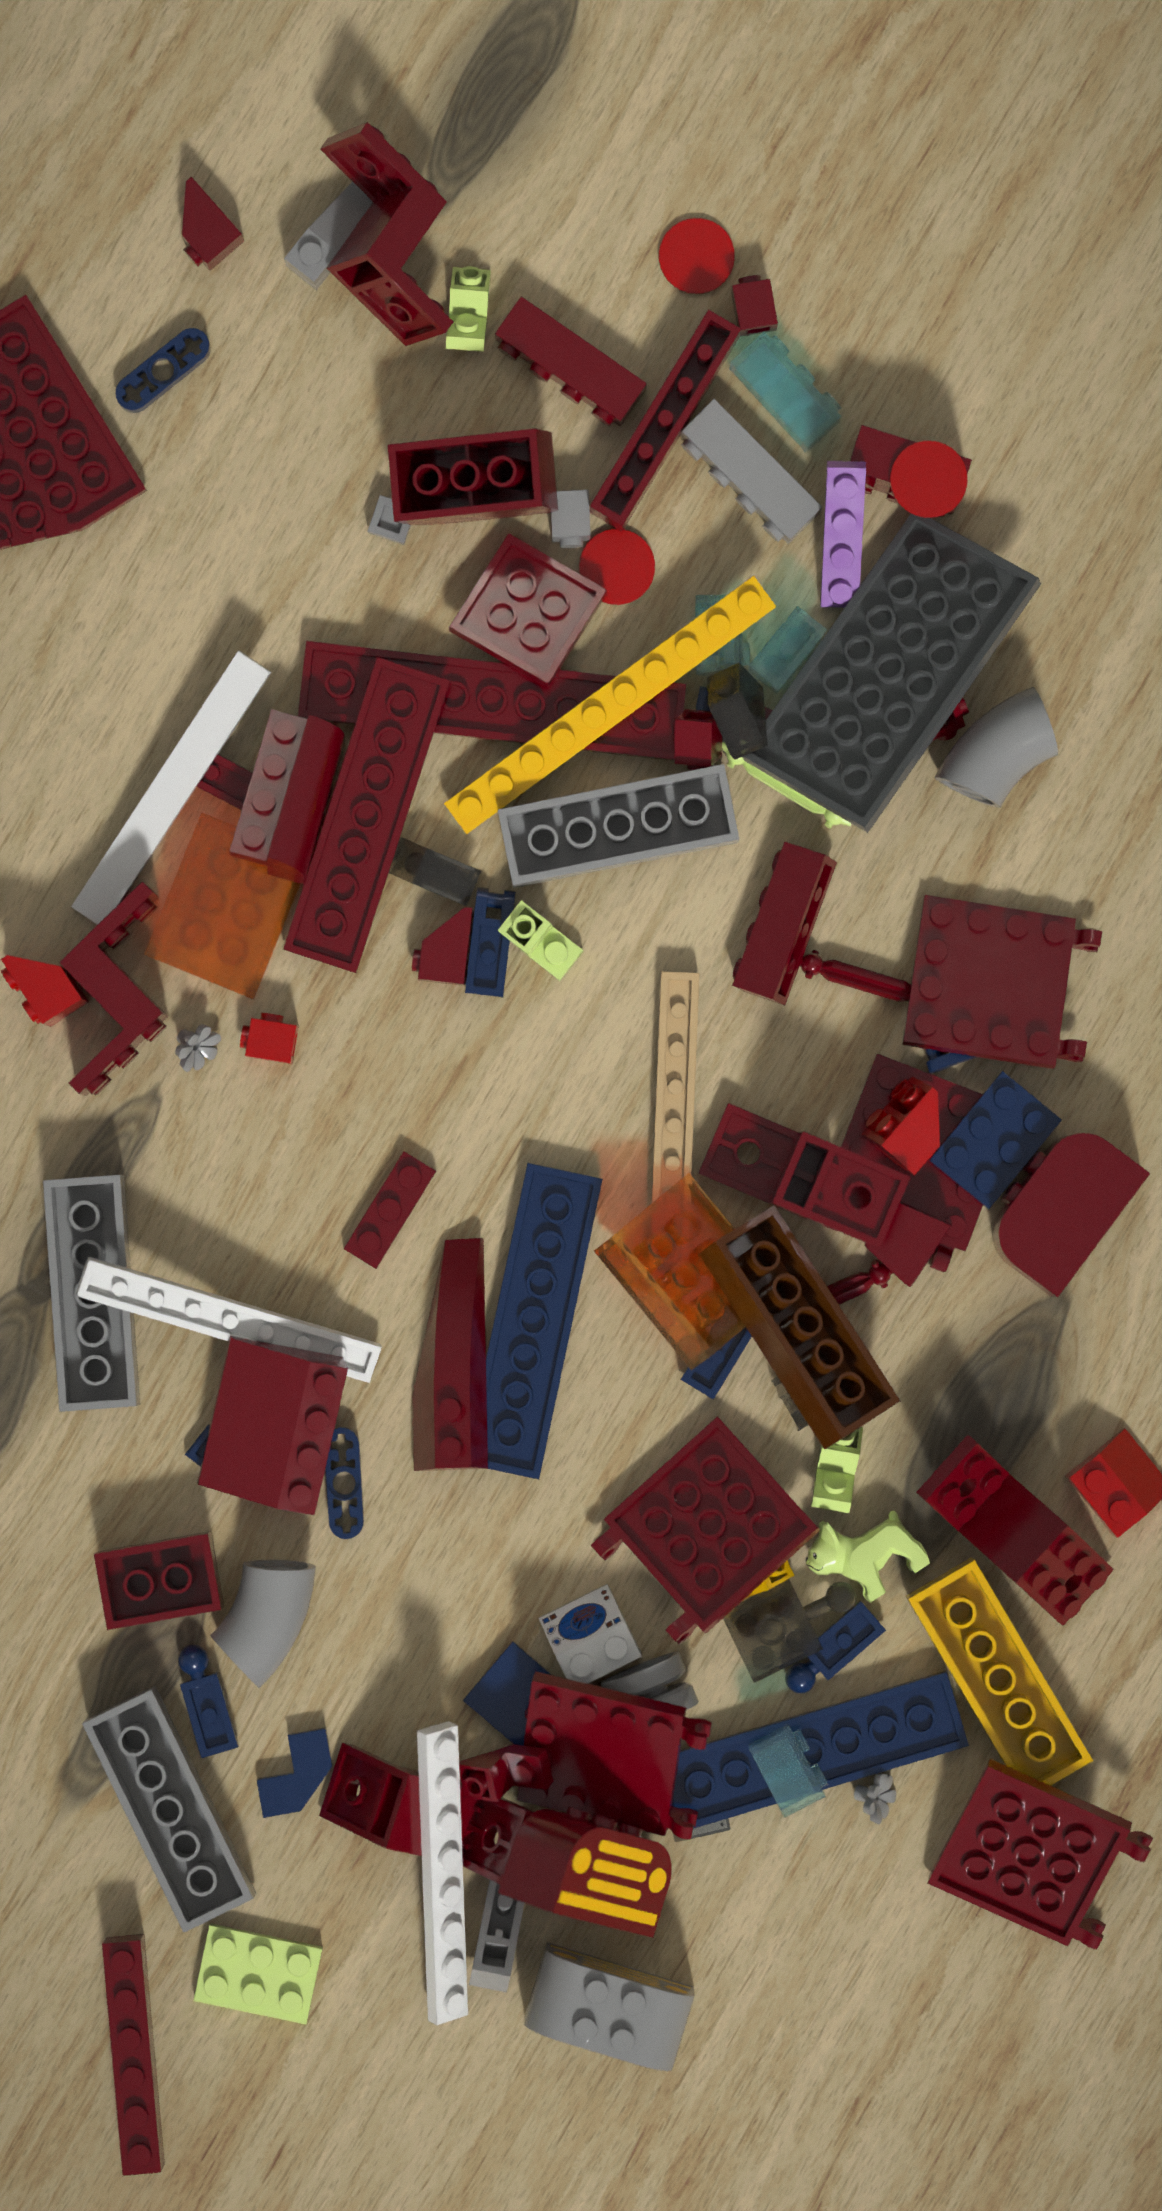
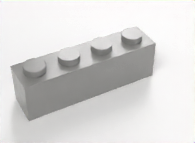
(750, 471)

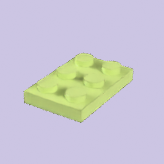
(258, 1973)

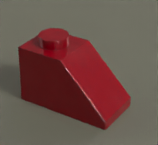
(206, 228)
(445, 951)

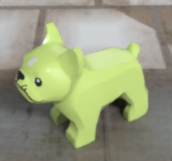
(865, 1555)

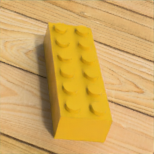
(998, 1674)

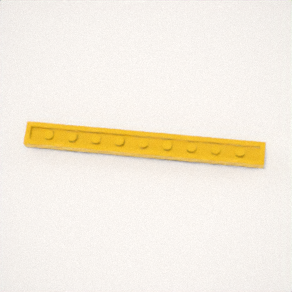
(610, 704)

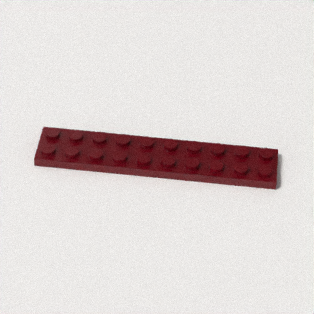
(487, 699)

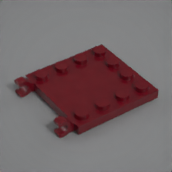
(993, 982)
(929, 1187)
(708, 1527)
(611, 1753)
(1034, 1854)

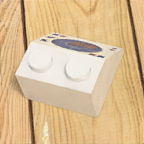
(590, 1636)

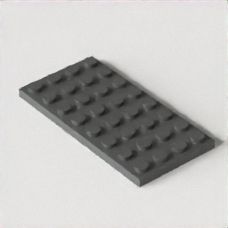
(892, 670)

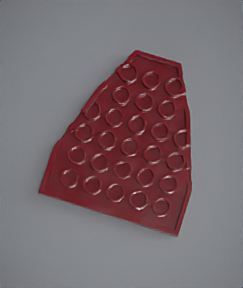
(55, 448)

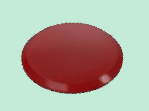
(696, 256)
(928, 479)
(618, 563)

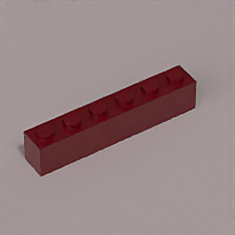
(665, 420)
(133, 2054)

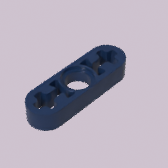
(190, 359)
(354, 1511)

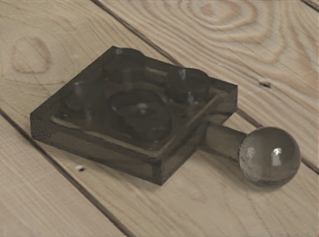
(776, 1629)

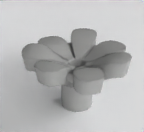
(196, 1047)
(876, 1797)

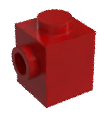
(269, 1039)

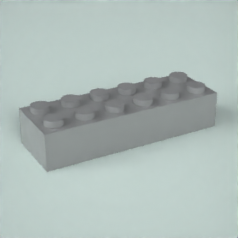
(618, 826)
(90, 1338)
(169, 1809)

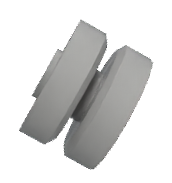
(651, 1681)

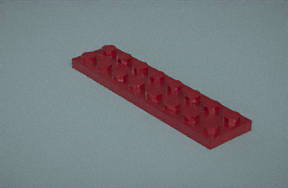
(366, 815)

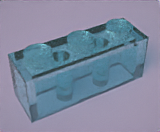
(786, 390)

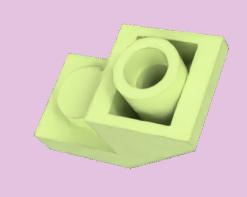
(468, 308)
(540, 940)
(836, 1473)

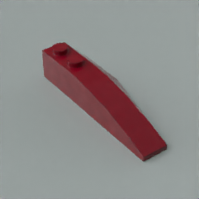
(452, 1366)

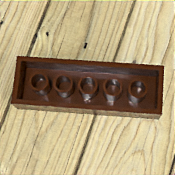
(799, 1327)

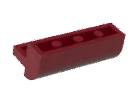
(288, 794)

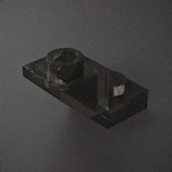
(434, 871)

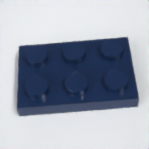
(995, 1140)

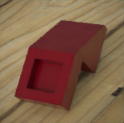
(495, 1772)

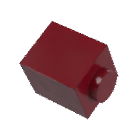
(754, 305)
(697, 739)

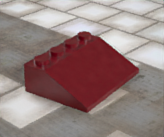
(273, 1424)

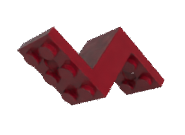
(387, 234)
(115, 990)
(804, 1175)
(1015, 1530)
(390, 1812)

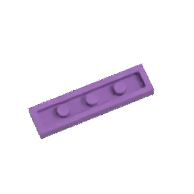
(842, 532)

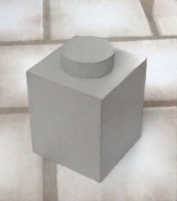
(572, 519)

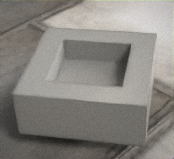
(383, 522)

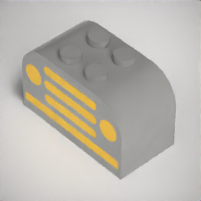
(609, 2008)

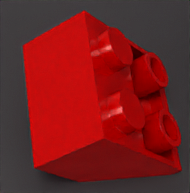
(47, 987)
(907, 1125)

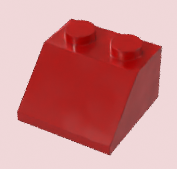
(1118, 1483)

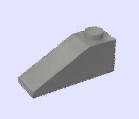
(326, 236)
(496, 1940)

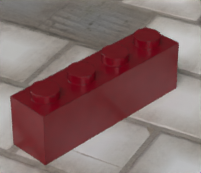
(570, 362)
(783, 923)

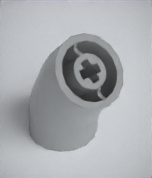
(1000, 749)
(266, 1615)

